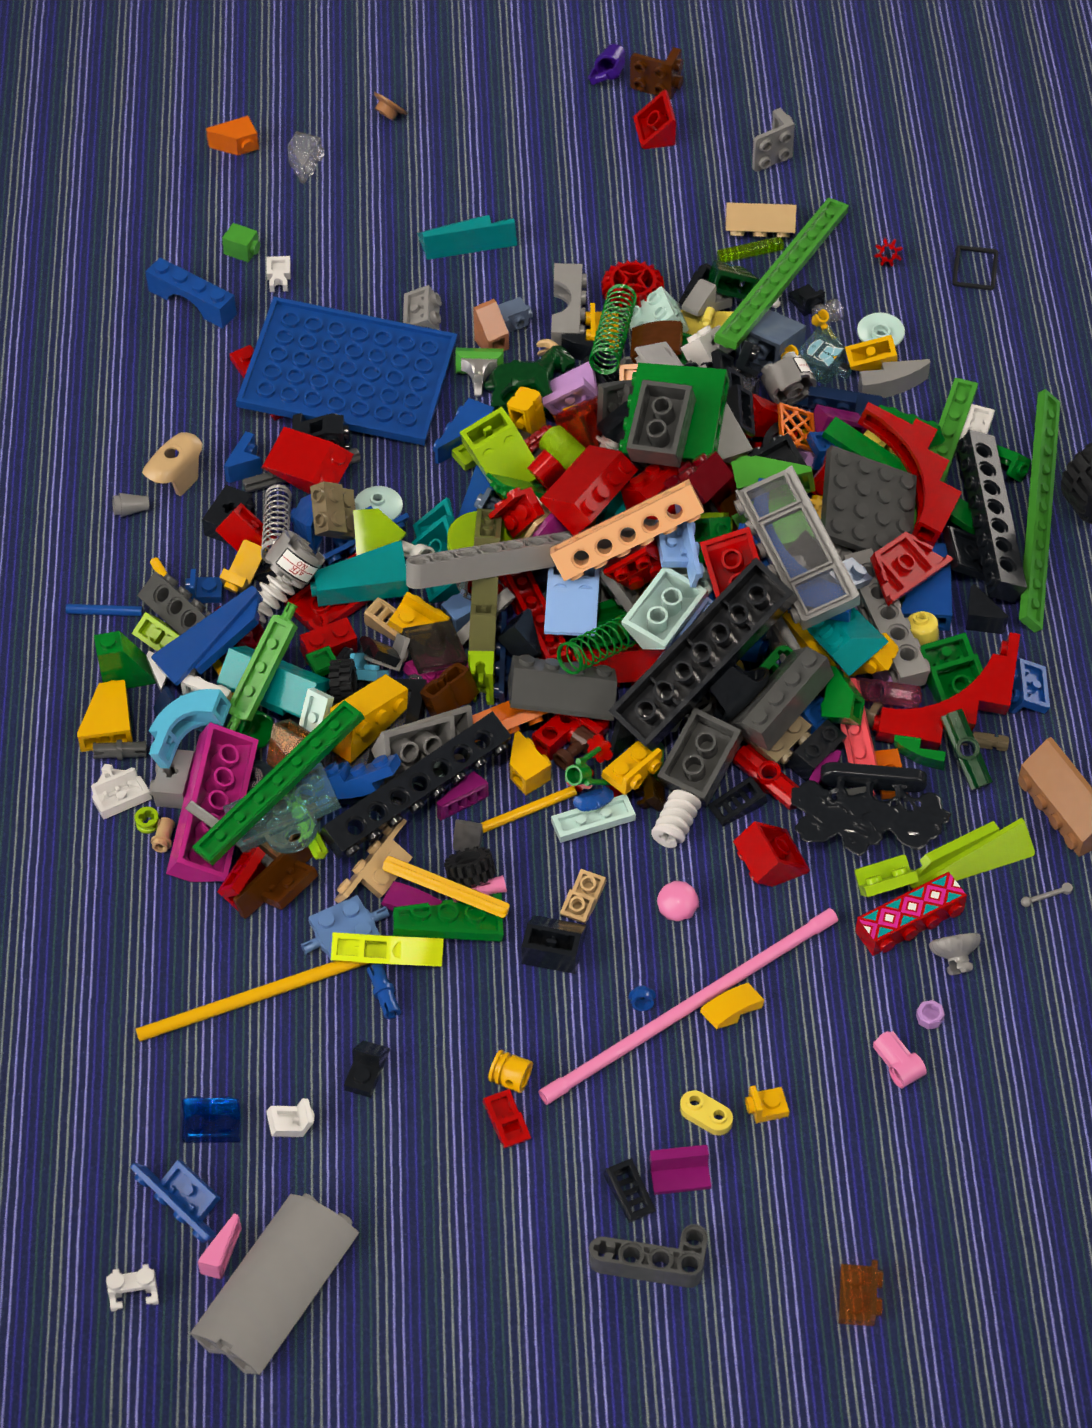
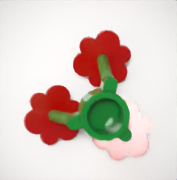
(581, 774)

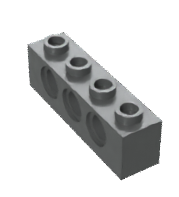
(172, 602)

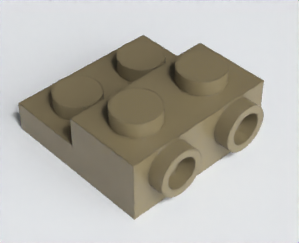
(333, 510)
(782, 750)

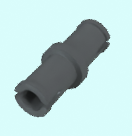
(119, 750)

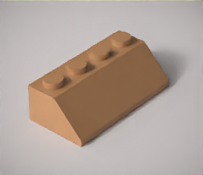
(1060, 794)

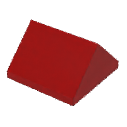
(656, 123)

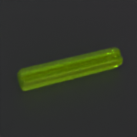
(750, 249)

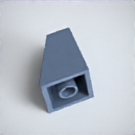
(775, 335)

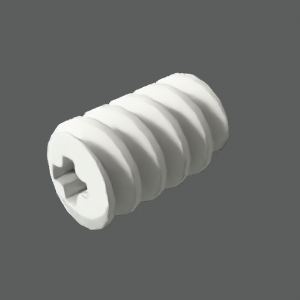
(272, 593)
(676, 818)

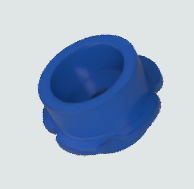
(642, 998)

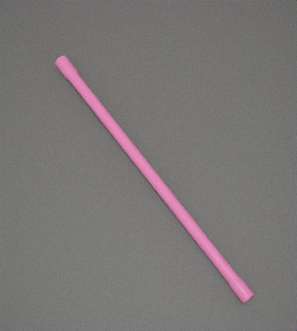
(564, 1084)

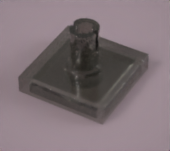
(435, 646)

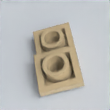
(584, 896)

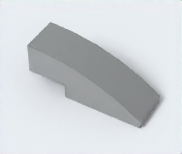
(894, 377)

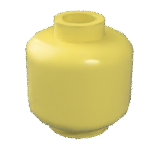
(924, 627)

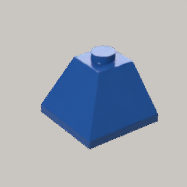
(303, 523)

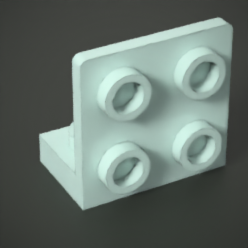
(658, 307)

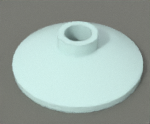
(880, 325)
(380, 498)

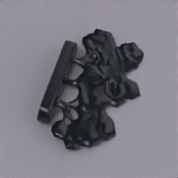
(861, 816)

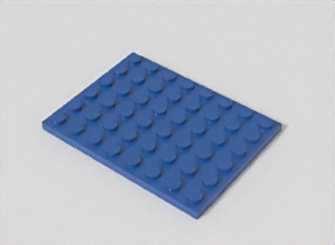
(348, 364)

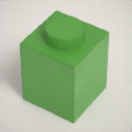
(241, 242)

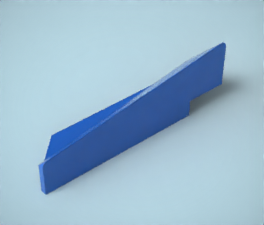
(210, 637)

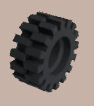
(342, 679)
(470, 866)

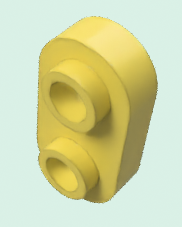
(704, 1113)

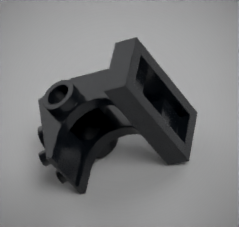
(328, 427)

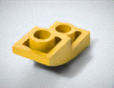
(728, 1006)

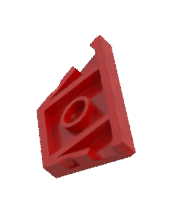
(905, 565)

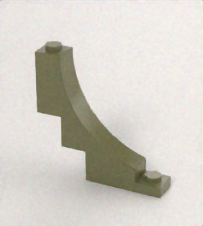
(484, 591)

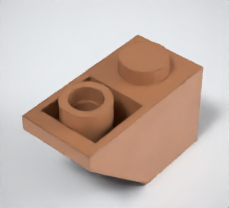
(489, 326)

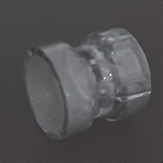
(833, 308)

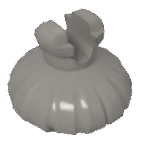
(956, 950)

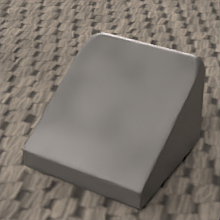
(467, 835)

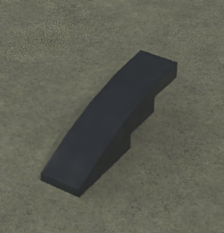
(738, 398)

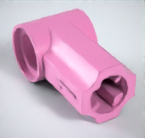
(902, 1065)

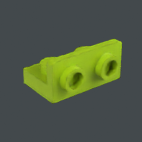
(885, 876)

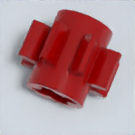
(894, 254)

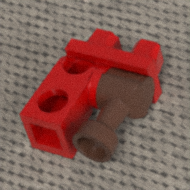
(565, 728)

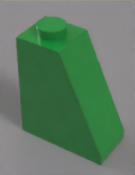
(122, 660)

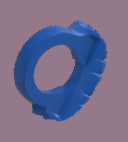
(593, 799)

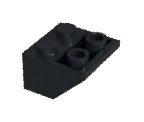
(553, 944)

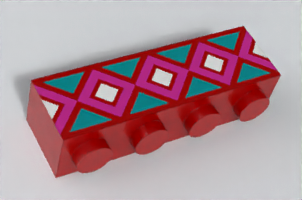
(911, 914)

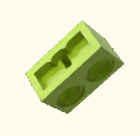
(154, 631)

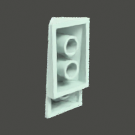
(665, 607)

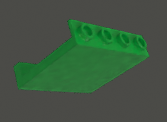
(711, 392)

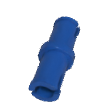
(383, 991)

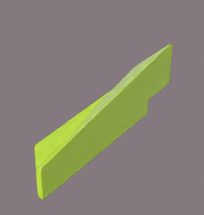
(977, 852)

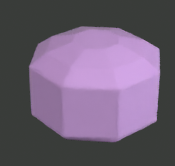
(930, 1014)

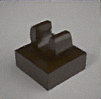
(653, 792)

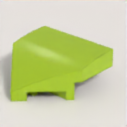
(374, 530)

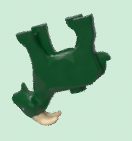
(530, 374)

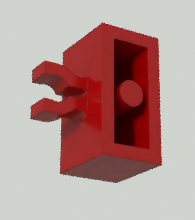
(336, 635)

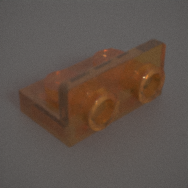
(859, 1294)

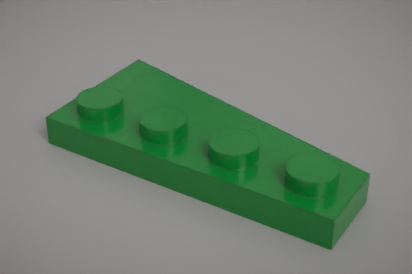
(447, 921)

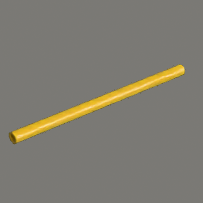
(245, 998)

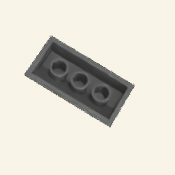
(548, 688)
(784, 697)

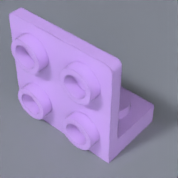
(571, 388)

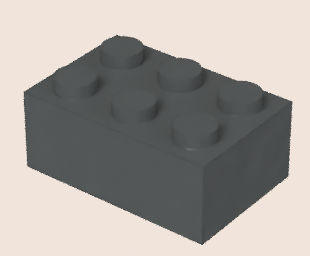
(661, 423)
(700, 756)

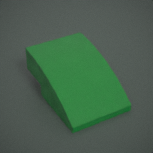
(951, 666)

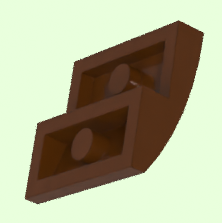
(656, 332)

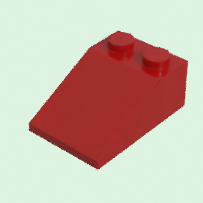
(306, 459)
(728, 557)

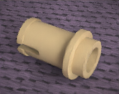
(162, 840)

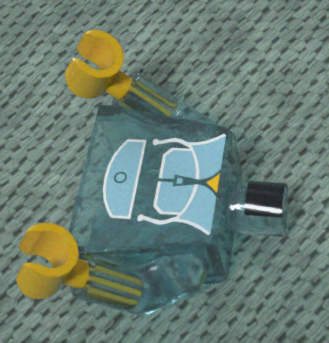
(823, 351)

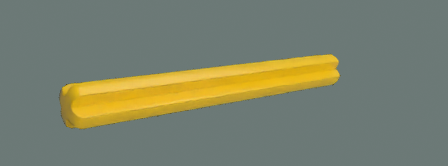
(446, 887)

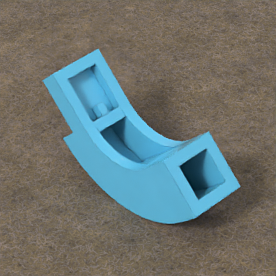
(183, 716)

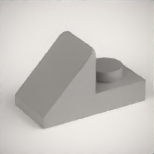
(704, 296)

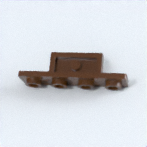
(277, 882)

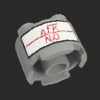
(788, 379)
(294, 558)

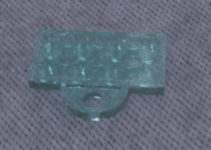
(293, 814)

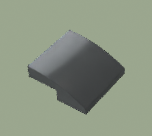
(611, 396)

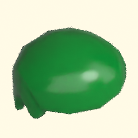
(258, 728)

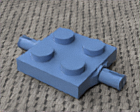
(343, 917)

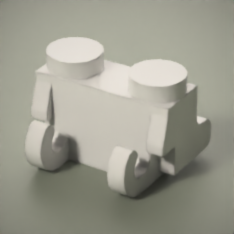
(121, 1283)

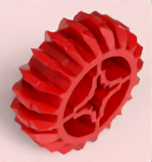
(634, 275)

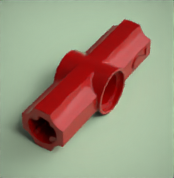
(759, 767)

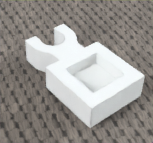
(278, 271)

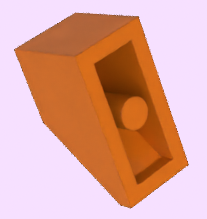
(233, 136)

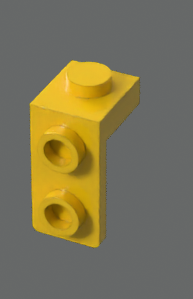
(243, 567)

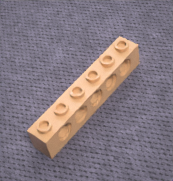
(634, 517)

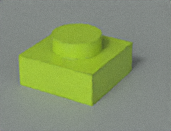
(463, 458)

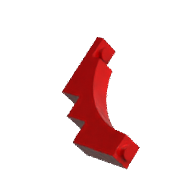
(988, 693)

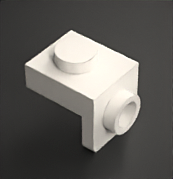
(290, 1120)

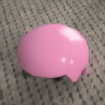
(677, 901)

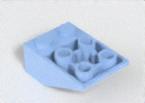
(572, 604)

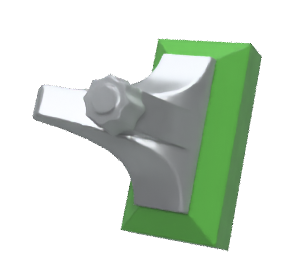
(478, 364)

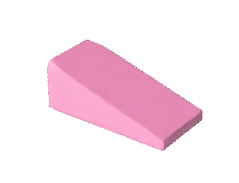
(218, 1253)

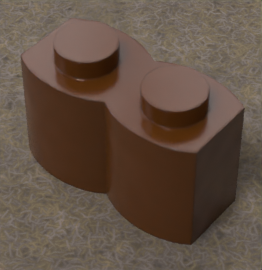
(449, 691)

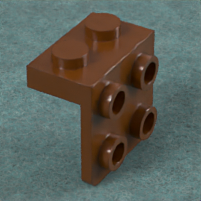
(655, 75)

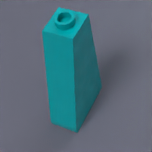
(363, 577)

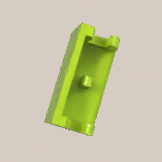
(483, 671)

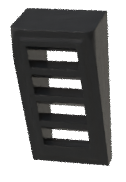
(750, 805)
(629, 1167)

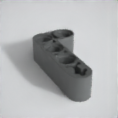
(649, 1254)

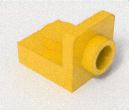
(766, 1104)

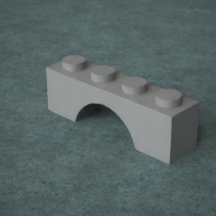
(568, 287)

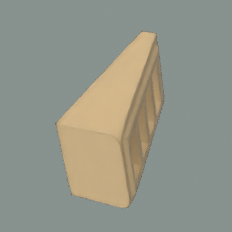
(375, 616)

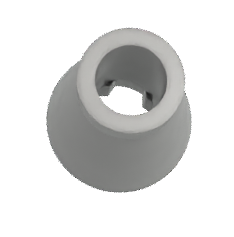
(128, 504)

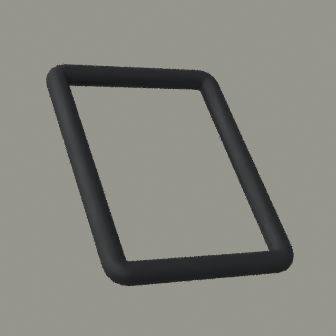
(971, 285)

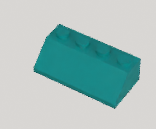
(849, 642)

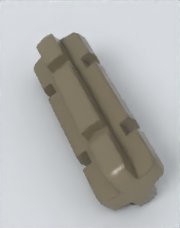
(988, 741)

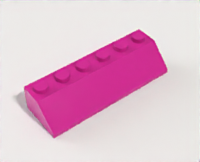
(216, 779)

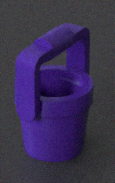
(608, 64)

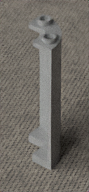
(275, 1283)

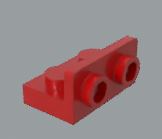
(518, 510)

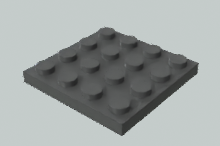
(865, 501)

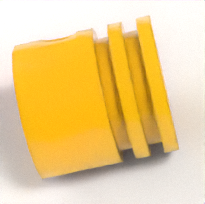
(510, 1071)

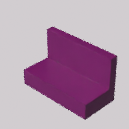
(680, 1169)

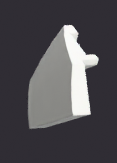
(118, 791)

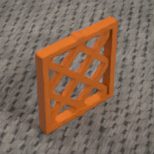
(796, 412)

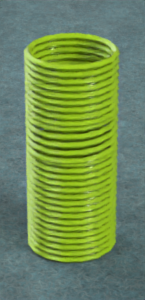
(561, 445)

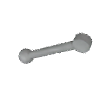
(1066, 889)

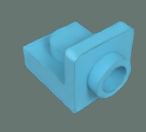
(366, 671)

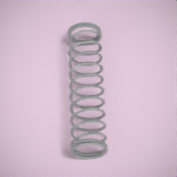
(270, 542)

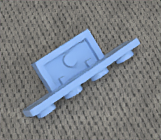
(681, 550)

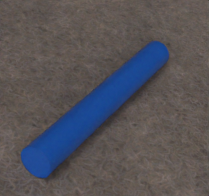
(104, 610)

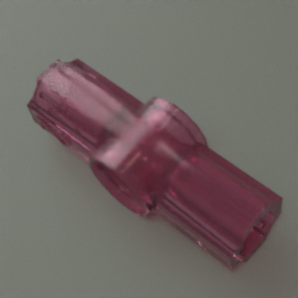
(894, 693)

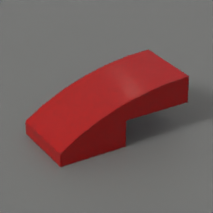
(506, 1119)

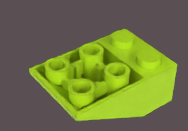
(498, 447)

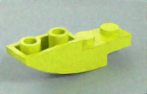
(387, 949)

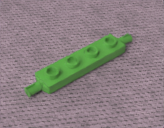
(262, 667)

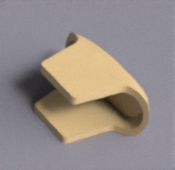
(179, 470)

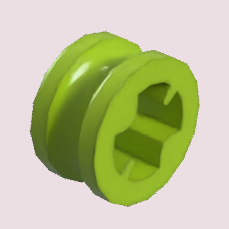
(141, 815)

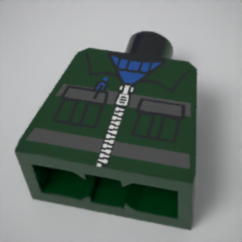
(729, 279)

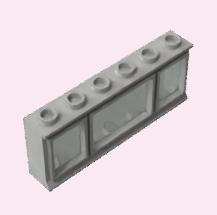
(797, 547)

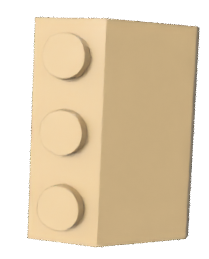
(760, 219)

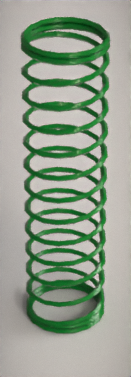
(608, 303)
(582, 667)

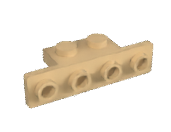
(370, 870)

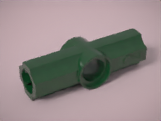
(960, 733)

